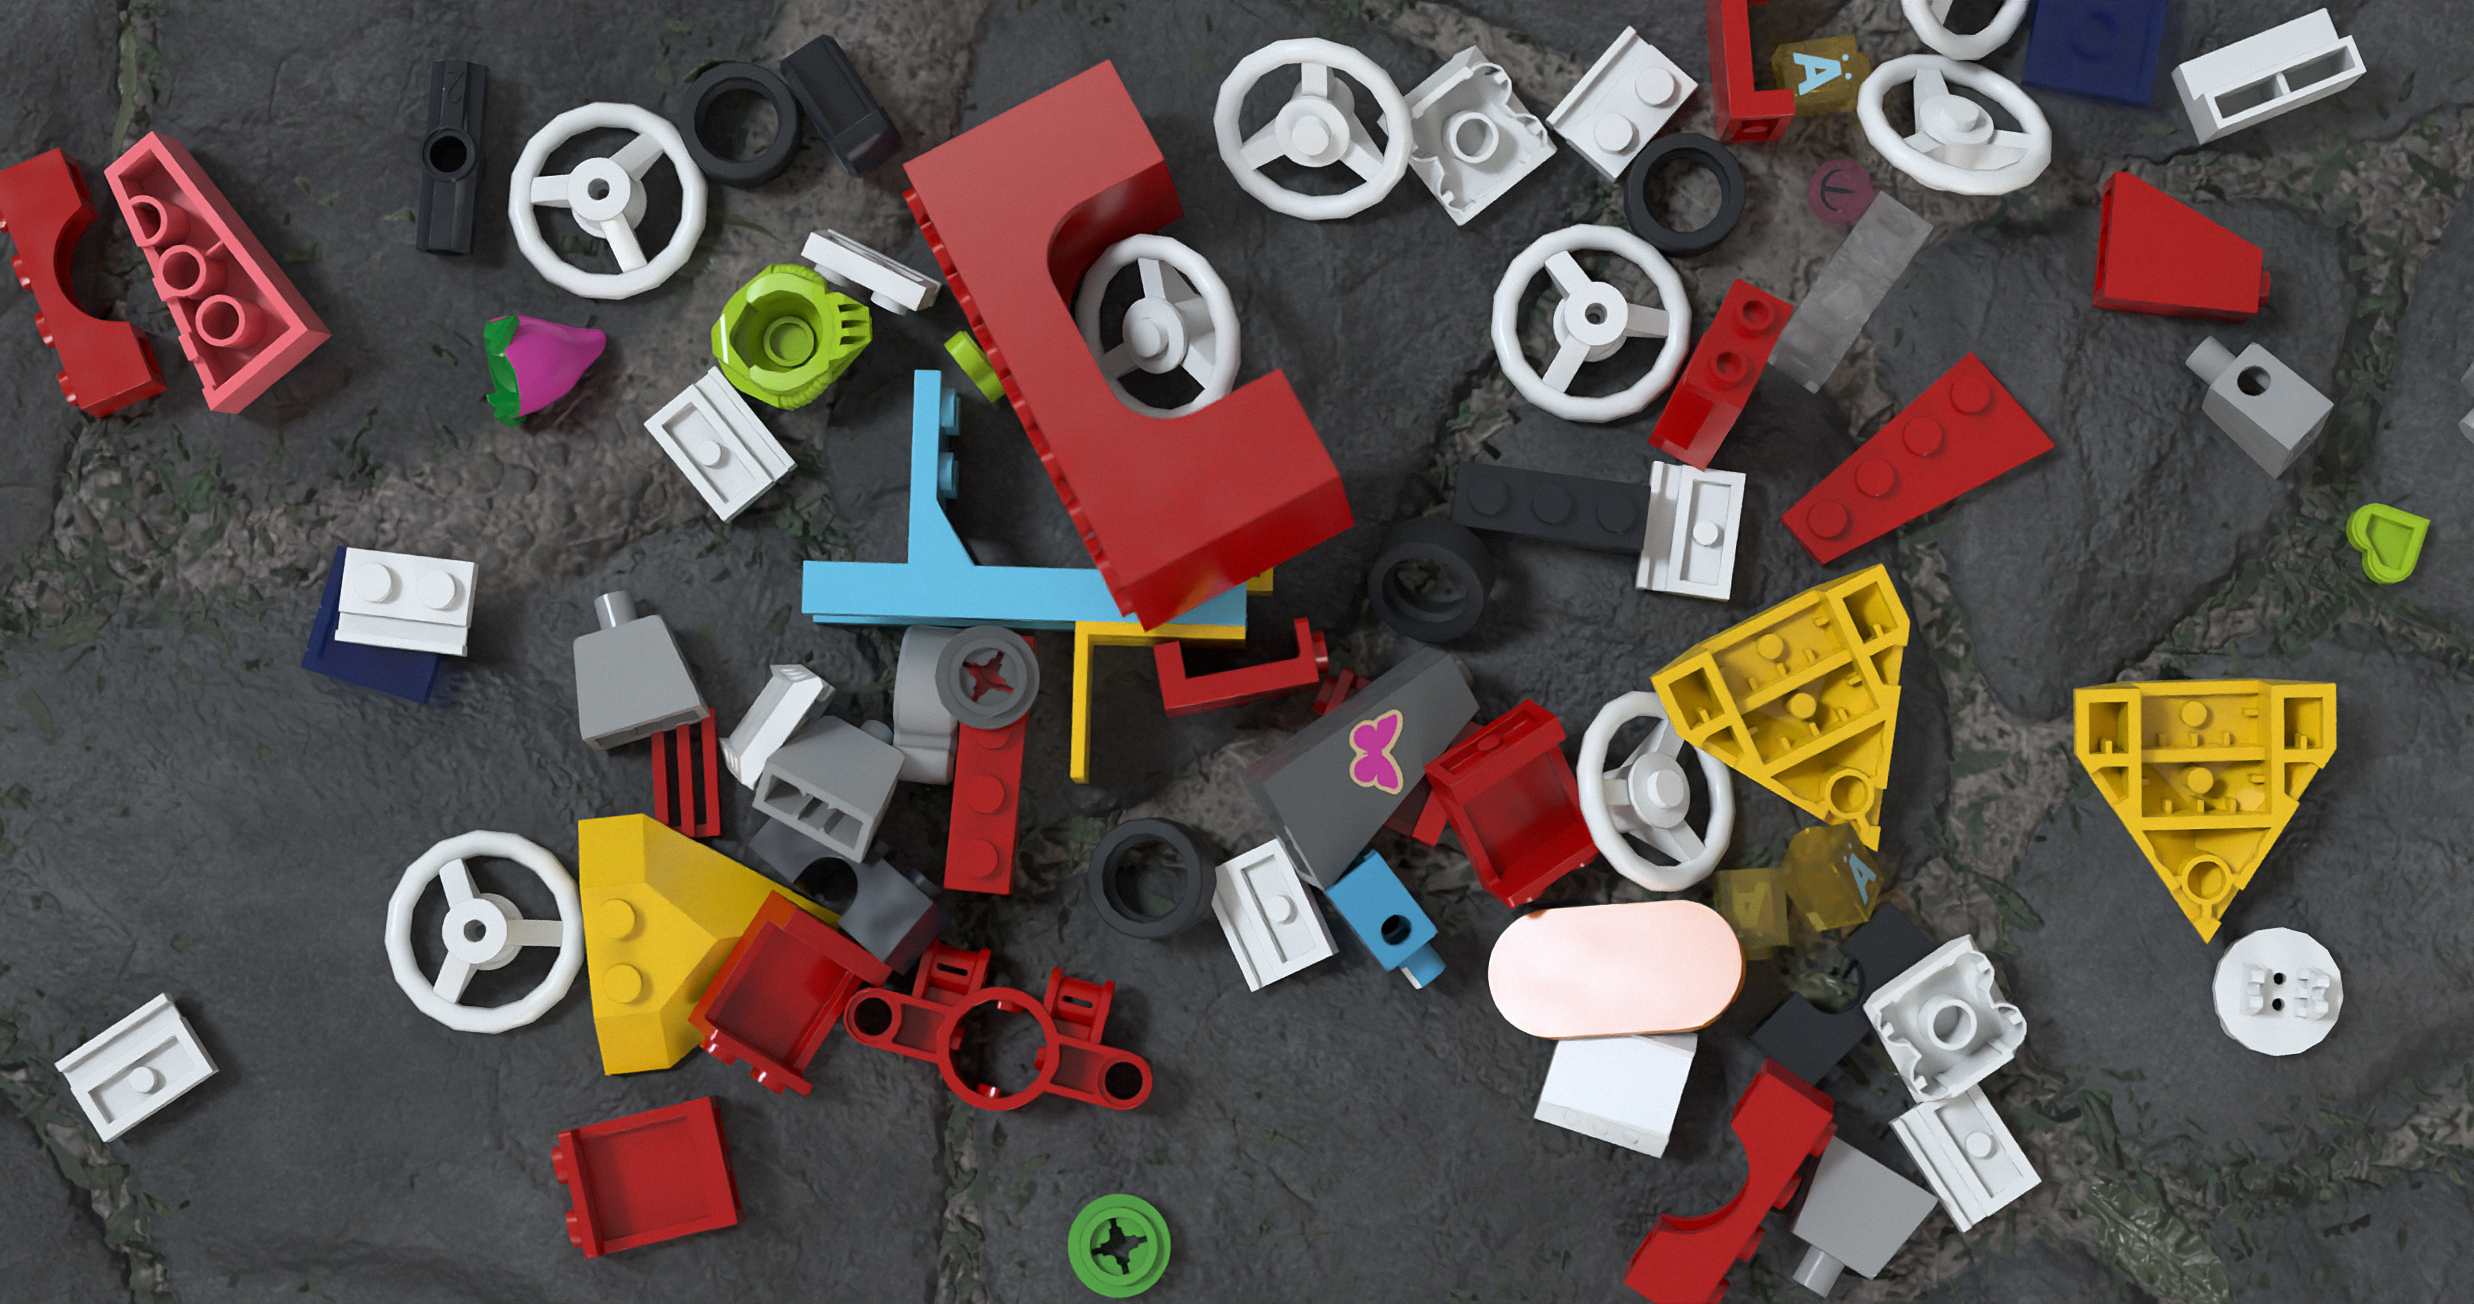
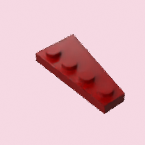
(1930, 453)

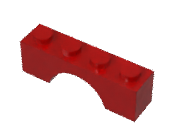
(47, 213)
(987, 797)
(1778, 1125)

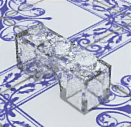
(1848, 291)

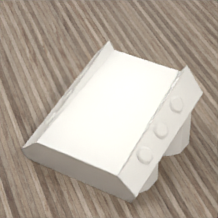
(1472, 134)
(782, 711)
(1946, 1021)
(1618, 1087)

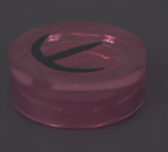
(1839, 192)

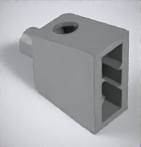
(2275, 421)
(632, 677)
(833, 783)
(1852, 1215)

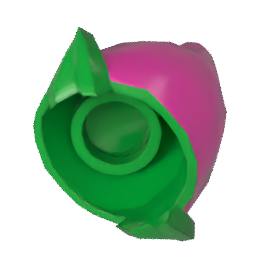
(535, 363)

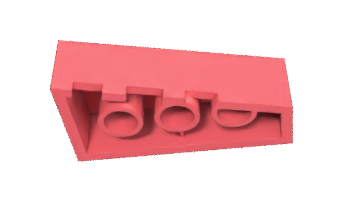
(224, 290)

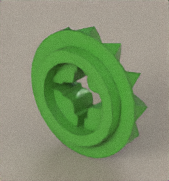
(1102, 1271)

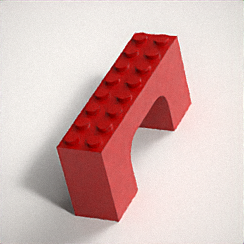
(1158, 502)

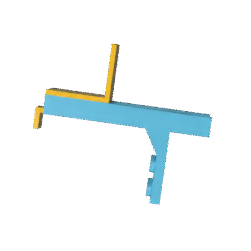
(949, 591)

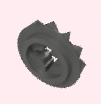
(1016, 669)

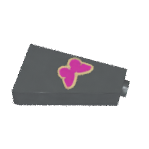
(1359, 761)

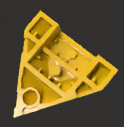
(1802, 697)
(2204, 773)
(658, 931)

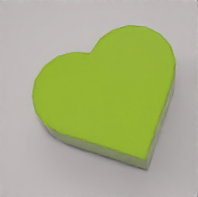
(975, 364)
(2387, 540)

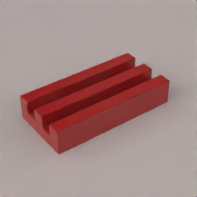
(688, 826)

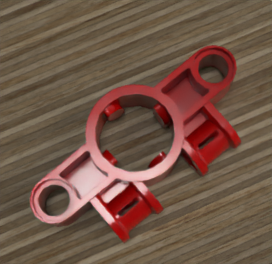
(930, 1029)

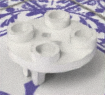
(2246, 989)

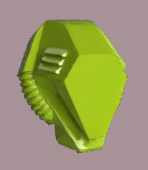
(789, 335)

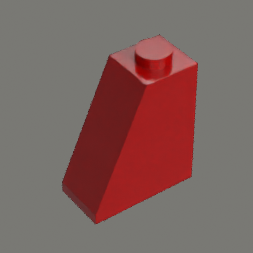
(2172, 259)

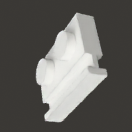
(1621, 104)
(893, 283)
(720, 445)
(1691, 531)
(406, 601)
(1269, 916)
(136, 1067)
(1965, 1155)

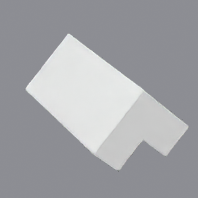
(2266, 75)

